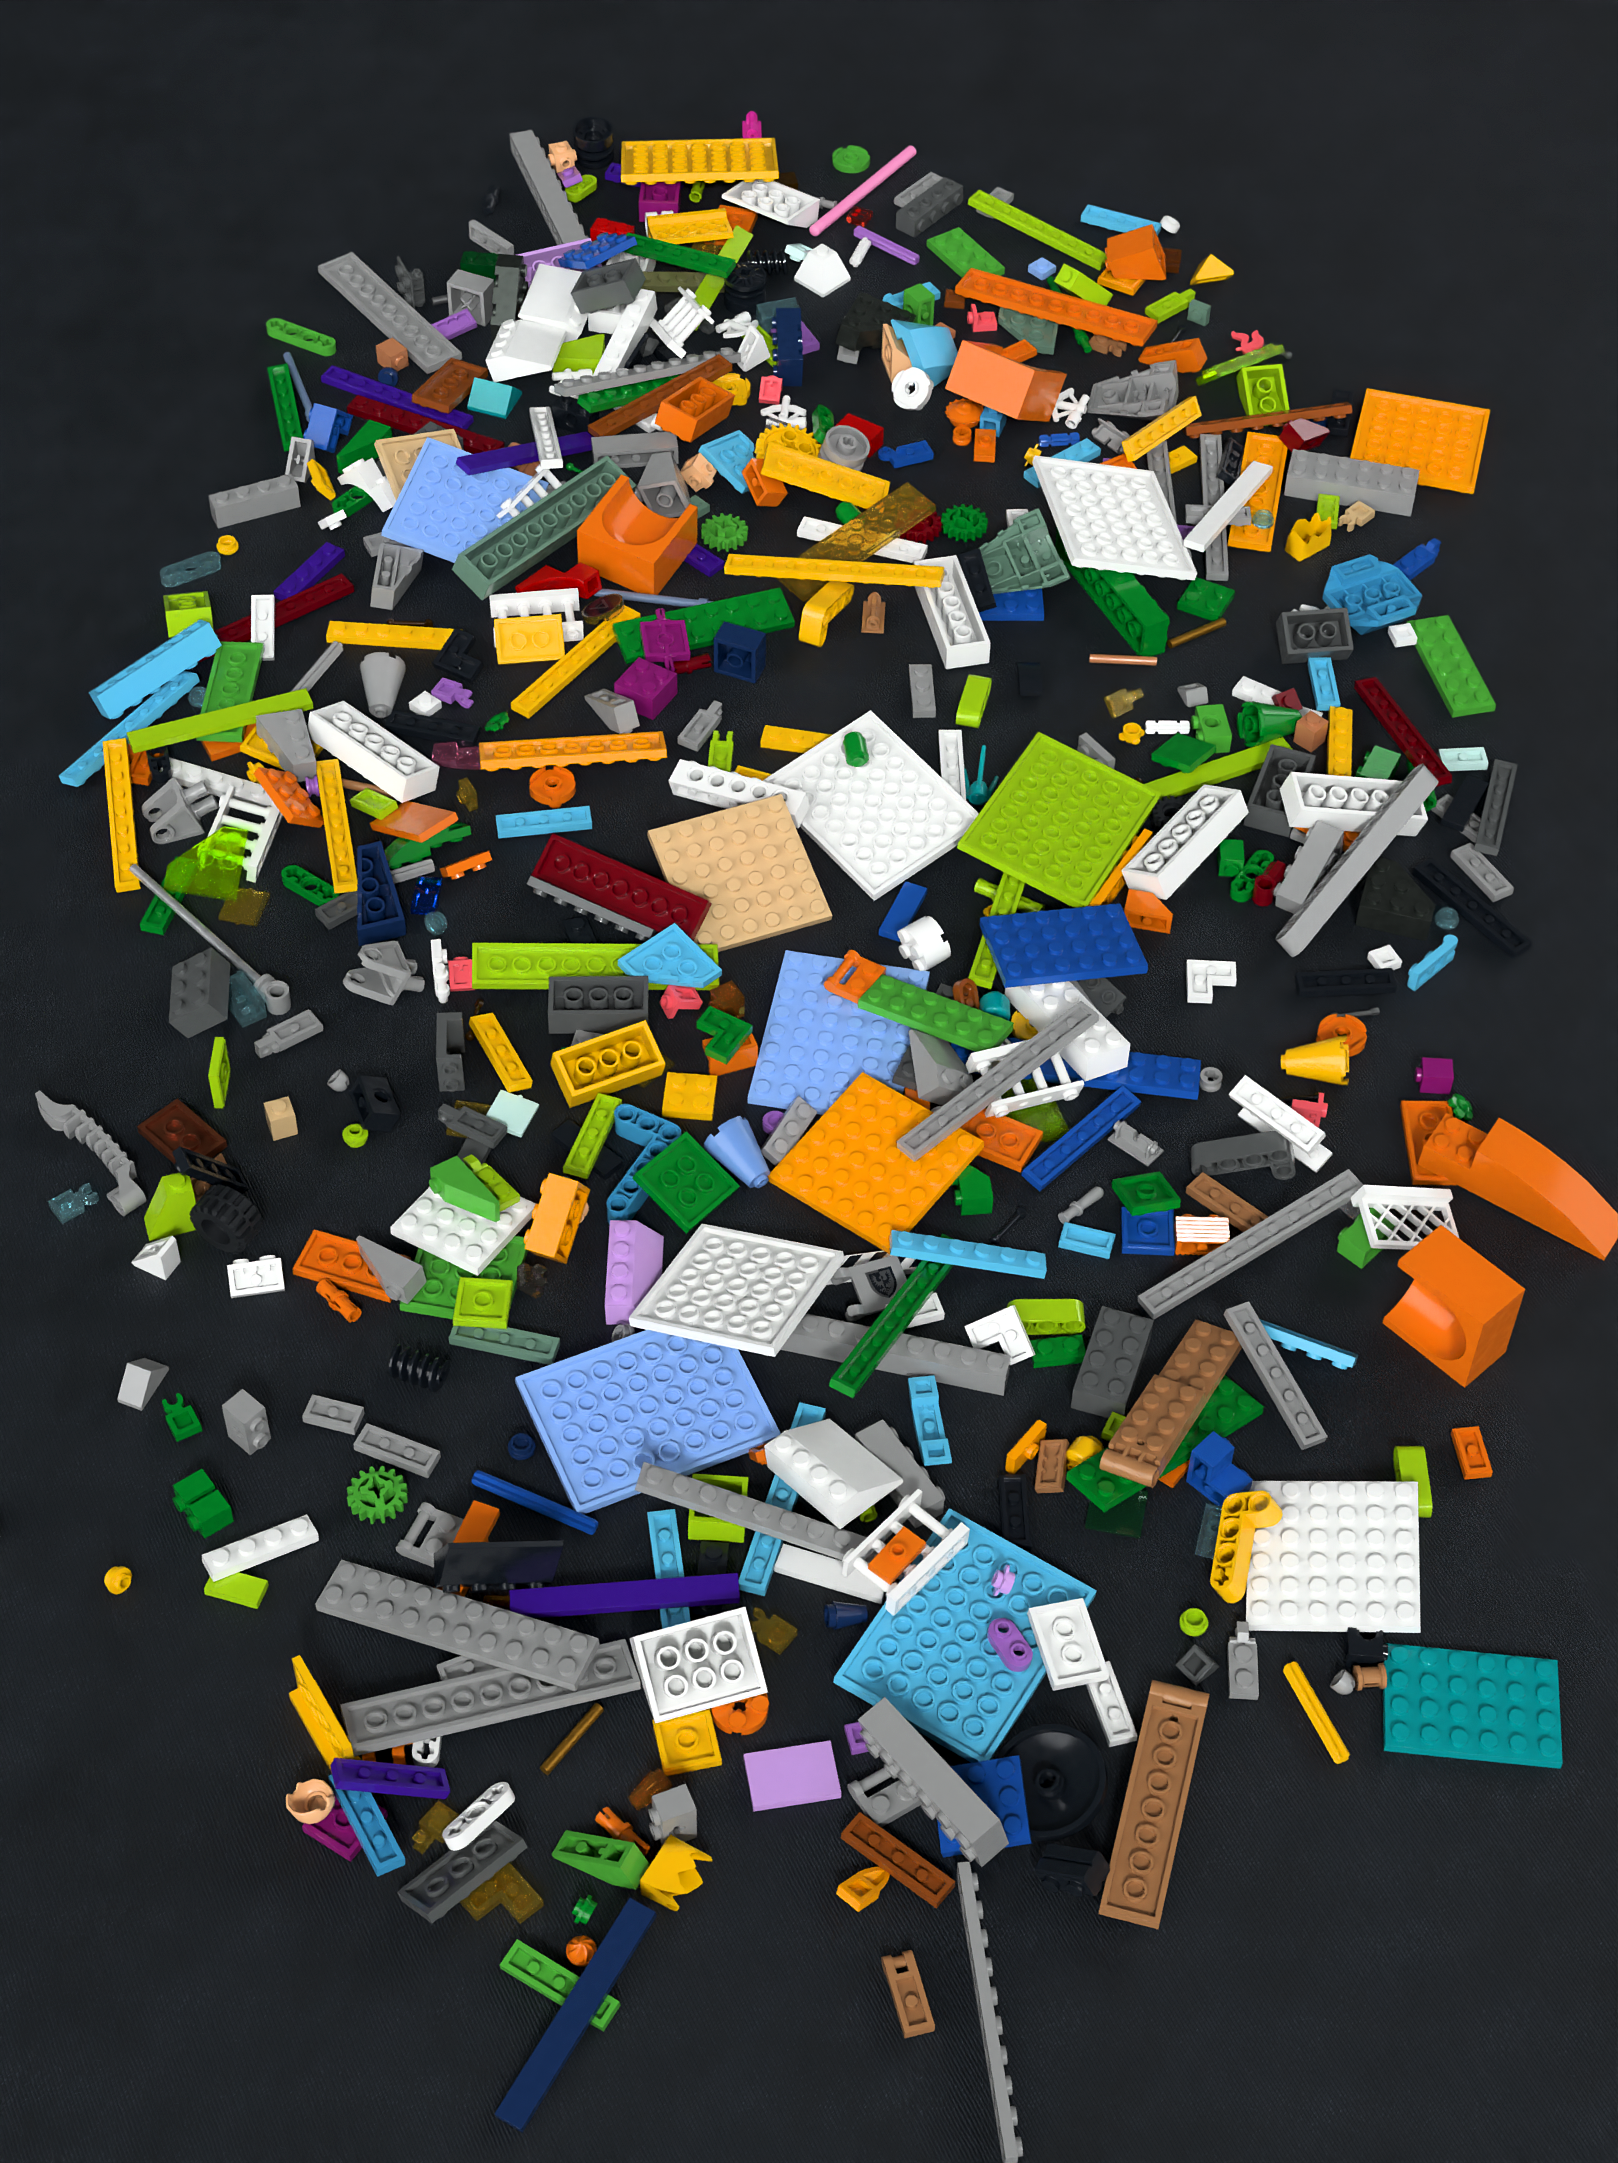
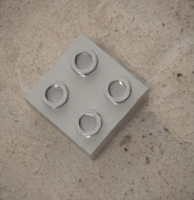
(473, 293)

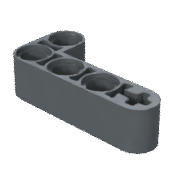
(1245, 1153)

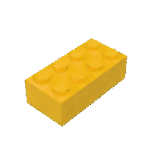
(607, 1063)

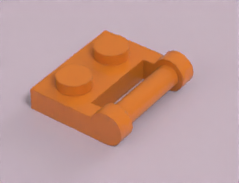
(861, 980)

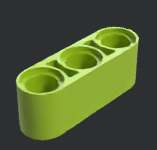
(973, 701)
(1051, 1316)
(1411, 1466)

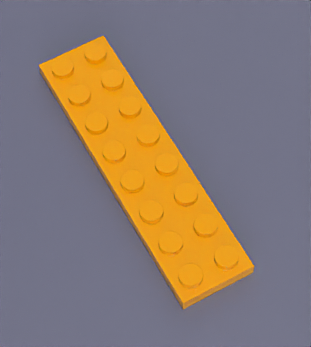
(1270, 451)
(572, 750)

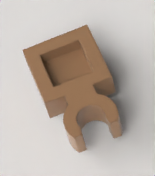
(1105, 344)

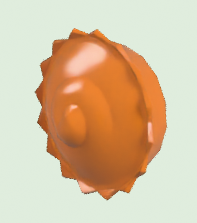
(964, 412)

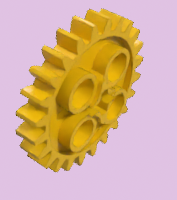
(787, 437)

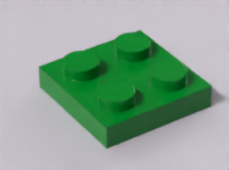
(1206, 599)
(1146, 1193)

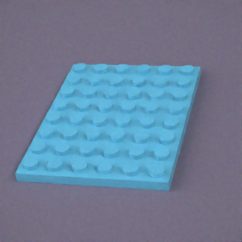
(936, 1650)

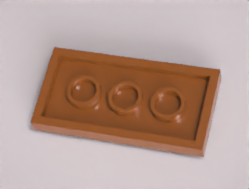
(448, 385)

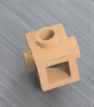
(561, 156)
(698, 472)

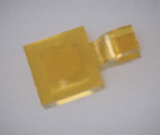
(1121, 701)
(433, 1825)

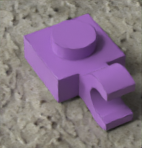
(449, 691)

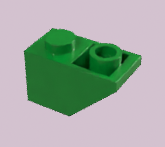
(973, 1192)

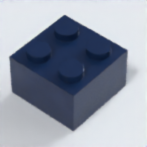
(739, 652)

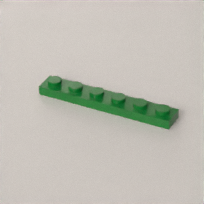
(682, 256)
(619, 395)
(285, 404)

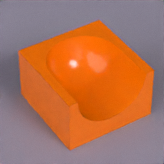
(1004, 383)
(633, 542)
(1456, 1307)

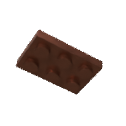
(178, 1127)

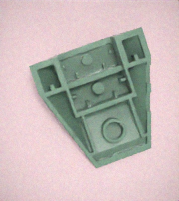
(1023, 557)

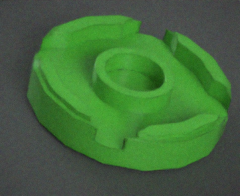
(851, 159)

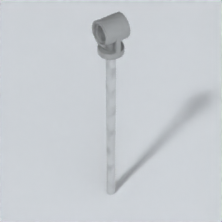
(273, 991)

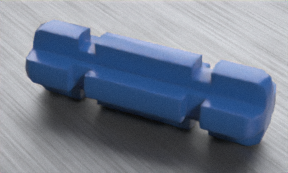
(1060, 439)

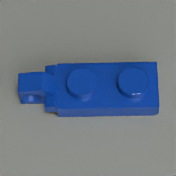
(1419, 559)

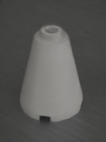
(381, 681)

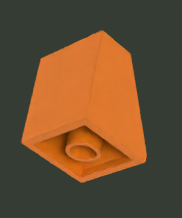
(1136, 255)

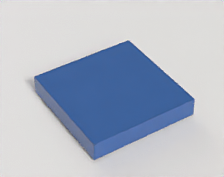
(1148, 1233)

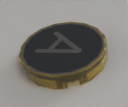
(604, 608)

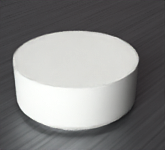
(1170, 224)

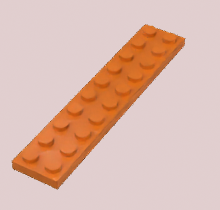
(1056, 307)

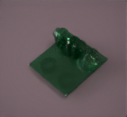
(1122, 1519)

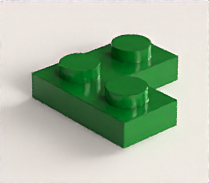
(727, 1031)

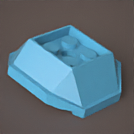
(1372, 593)

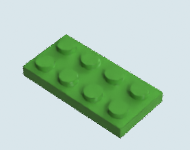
(962, 253)

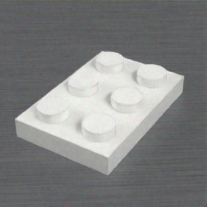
(1068, 1644)

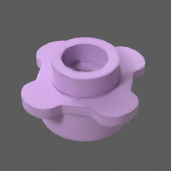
(1003, 1581)

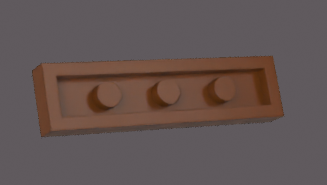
(898, 1860)

